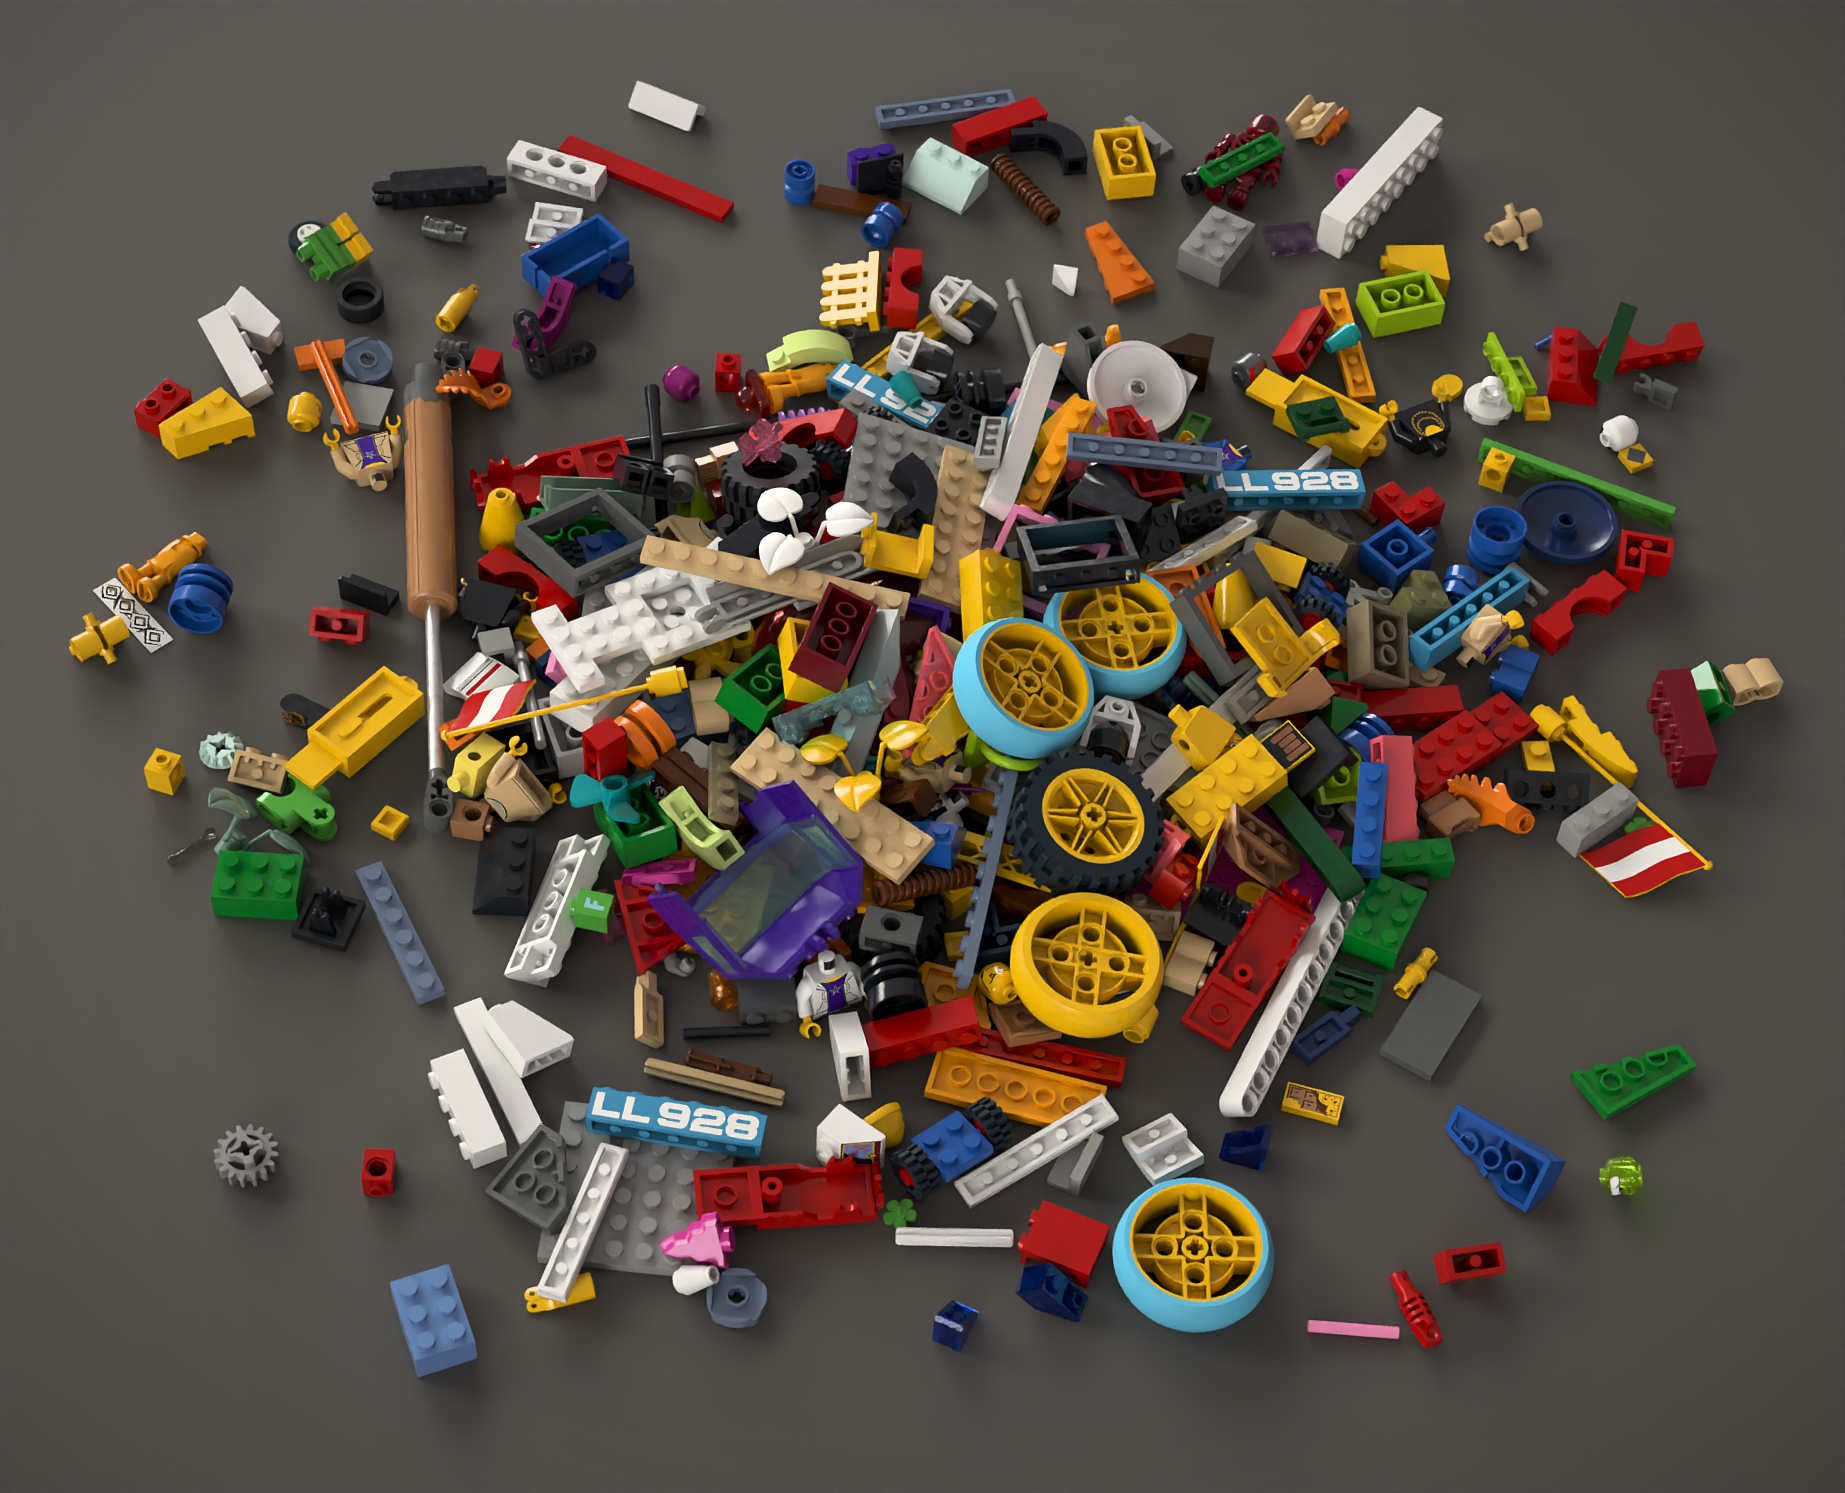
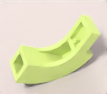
(706, 840)

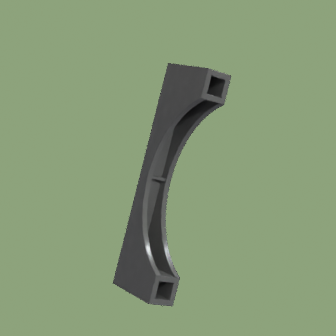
(1081, 351)

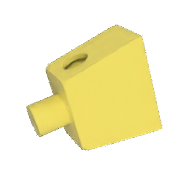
(474, 765)

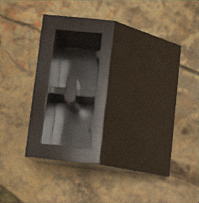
(1193, 354)

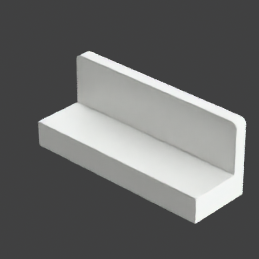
(665, 106)

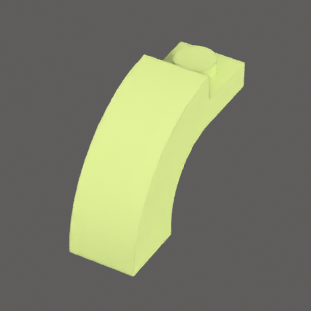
(808, 347)

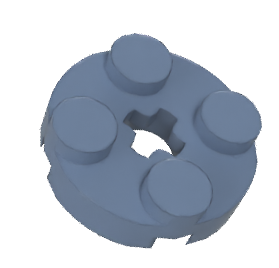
(371, 349)
(737, 1314)

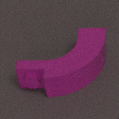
(553, 313)

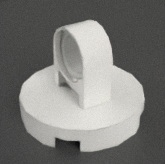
(1488, 401)

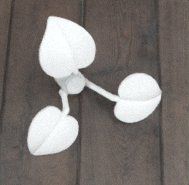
(781, 551)

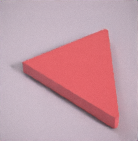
(933, 679)

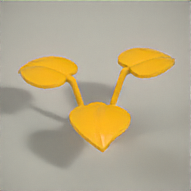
(860, 788)

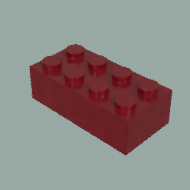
(833, 637)
(1682, 728)

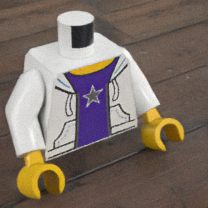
(827, 988)

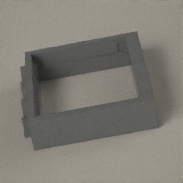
(596, 572)
(1200, 630)

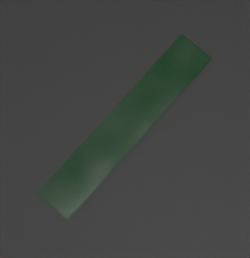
(1615, 342)

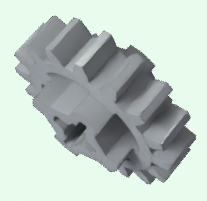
(246, 1155)

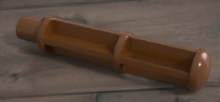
(726, 1067)

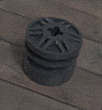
(983, 395)
(893, 985)

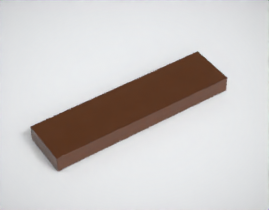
(854, 202)

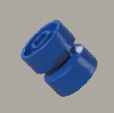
(799, 182)
(882, 224)
(1459, 582)

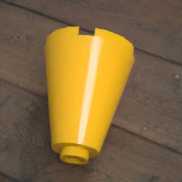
(500, 520)
(1232, 600)

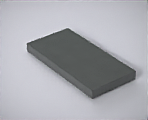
(1430, 1025)

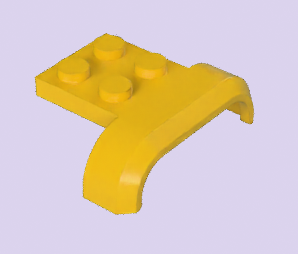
(1278, 648)

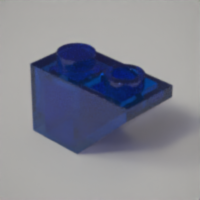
(1051, 1292)

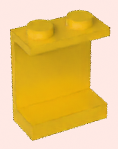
(897, 552)

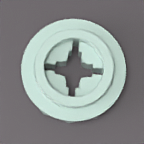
(225, 757)

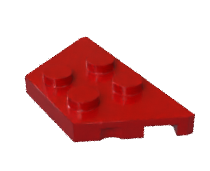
(646, 930)

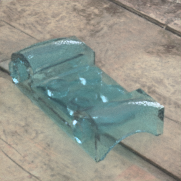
(863, 700)

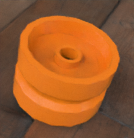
(646, 734)

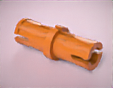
(1332, 127)

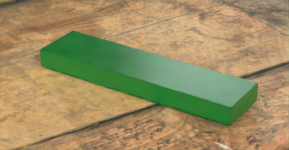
(1241, 160)

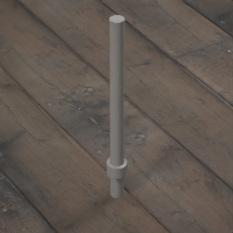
(1016, 301)
(522, 664)

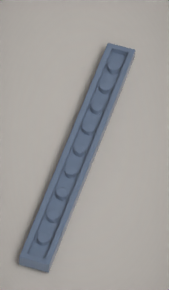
(986, 873)

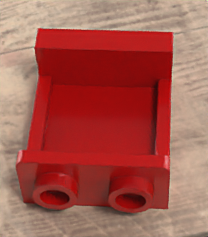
(1064, 1240)

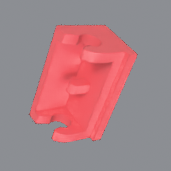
(1172, 845)

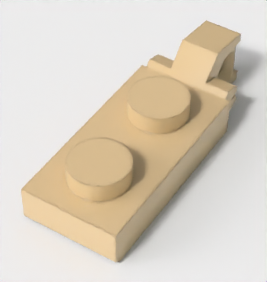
(648, 1011)

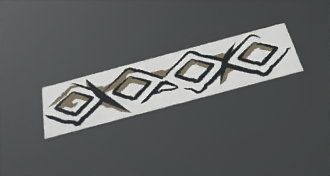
(133, 614)

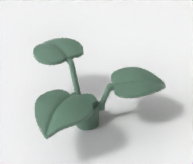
(242, 809)

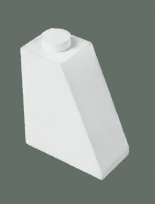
(256, 320)
(526, 1038)
(850, 1056)

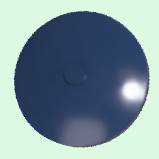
(1567, 522)

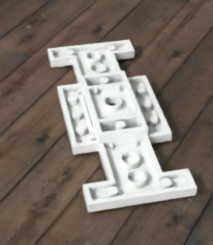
(635, 624)

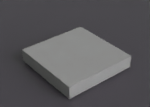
(368, 404)

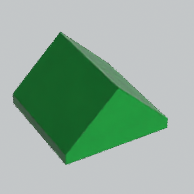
(1338, 713)

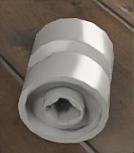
(684, 482)

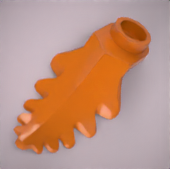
(466, 383)
(1492, 803)

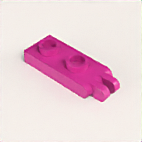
(666, 872)

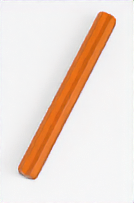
(334, 387)

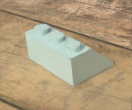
(946, 176)

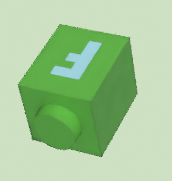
(593, 910)

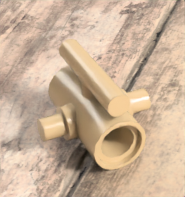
(1515, 227)

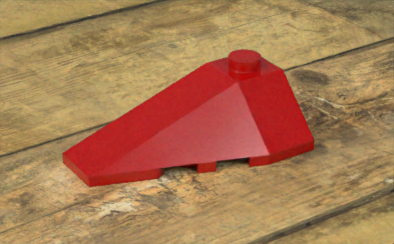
(1151, 484)

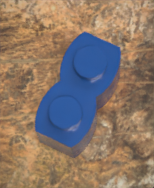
(1515, 672)

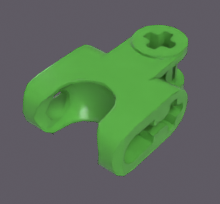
(300, 809)

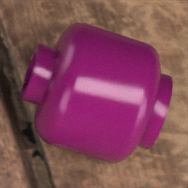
(681, 383)

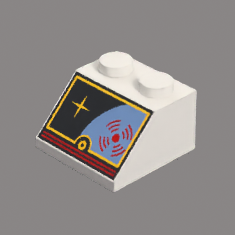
(847, 1134)

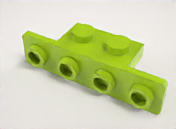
(1511, 370)

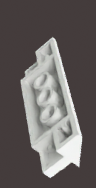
(549, 923)

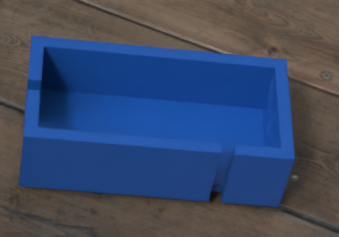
(575, 254)

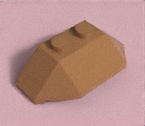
(1259, 848)

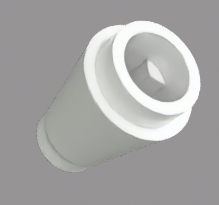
(694, 1278)

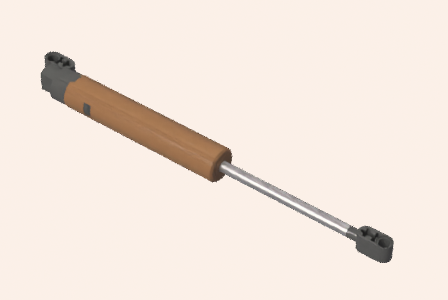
(432, 549)

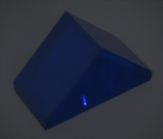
(1247, 1146)
(954, 1325)

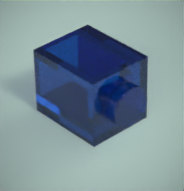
(615, 279)

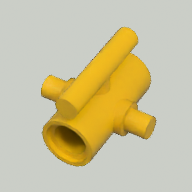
(99, 638)

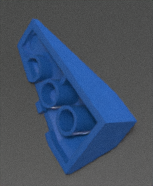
(947, 840)
(1512, 1163)

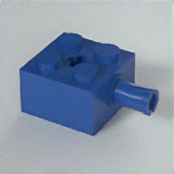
(1396, 553)

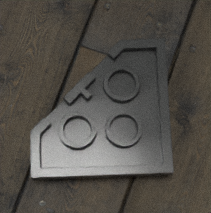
(536, 1181)

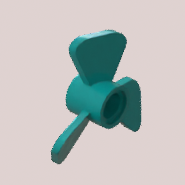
(612, 792)

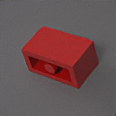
(1470, 1263)

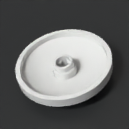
(1139, 377)

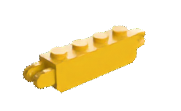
(945, 728)

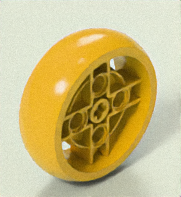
(1109, 926)

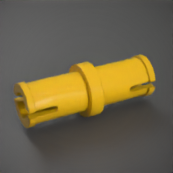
(1415, 973)

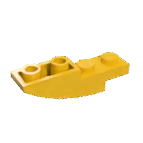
(1600, 747)

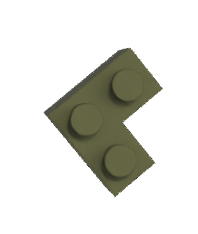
(1421, 598)

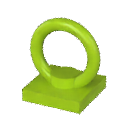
(980, 753)

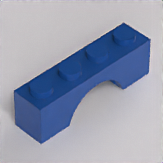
(1370, 819)

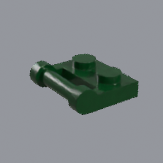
(1317, 418)
(1345, 993)

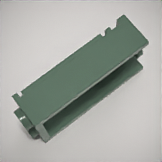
(561, 489)

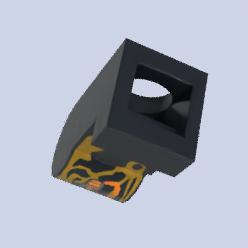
(301, 711)

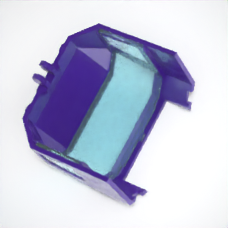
(775, 898)

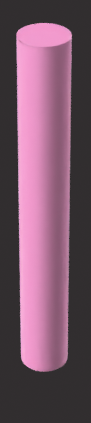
(1353, 1329)

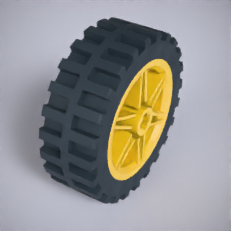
(1100, 813)

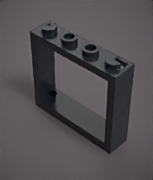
(1077, 574)

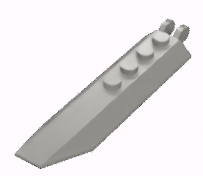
(740, 603)
(876, 660)

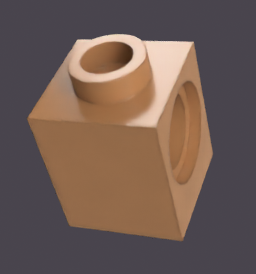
(463, 816)

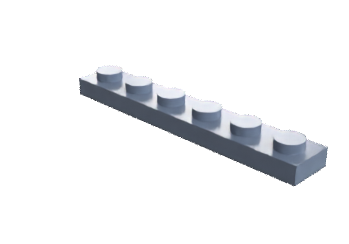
(941, 109)
(1144, 454)
(400, 933)

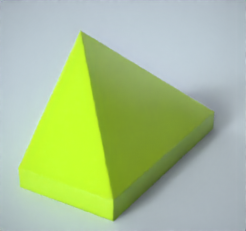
(696, 508)

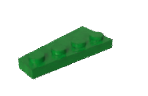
(1627, 1082)

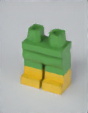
(334, 249)

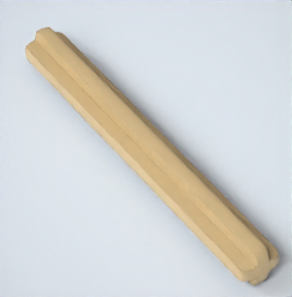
(714, 1082)

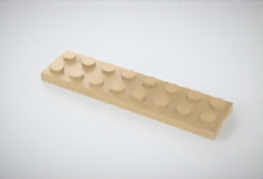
(956, 524)
(874, 832)

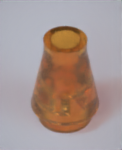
(722, 993)

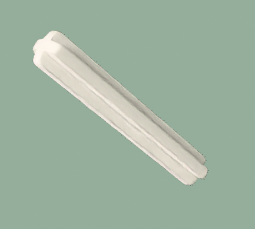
(954, 1237)

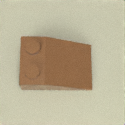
(1305, 694)

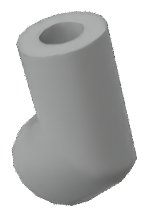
(680, 967)

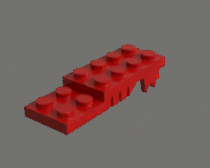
(583, 460)
(1468, 743)
(1250, 966)
(791, 1194)

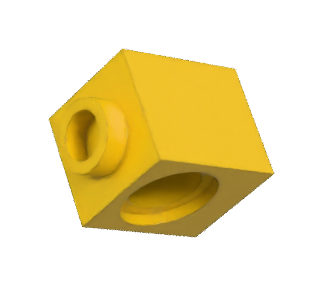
(1496, 470)
(164, 771)

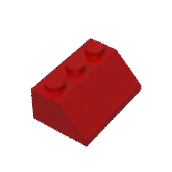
(1572, 368)

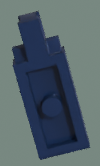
(1324, 1034)

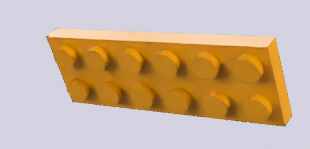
(1020, 1090)

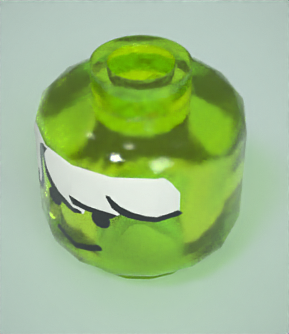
(1621, 1175)

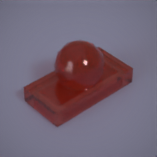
(753, 396)

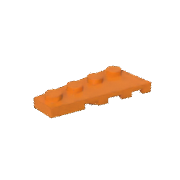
(1120, 269)
(1178, 578)

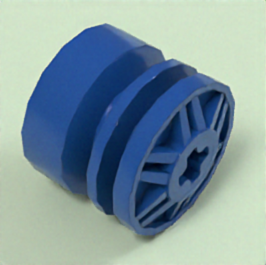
(1496, 539)
(200, 598)
(1362, 731)

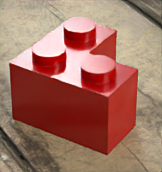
(1415, 512)
(1641, 555)

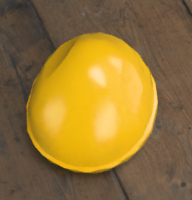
(889, 1122)

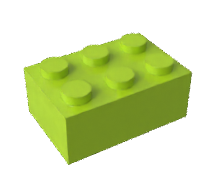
(1400, 303)

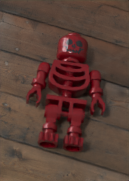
(1238, 198)

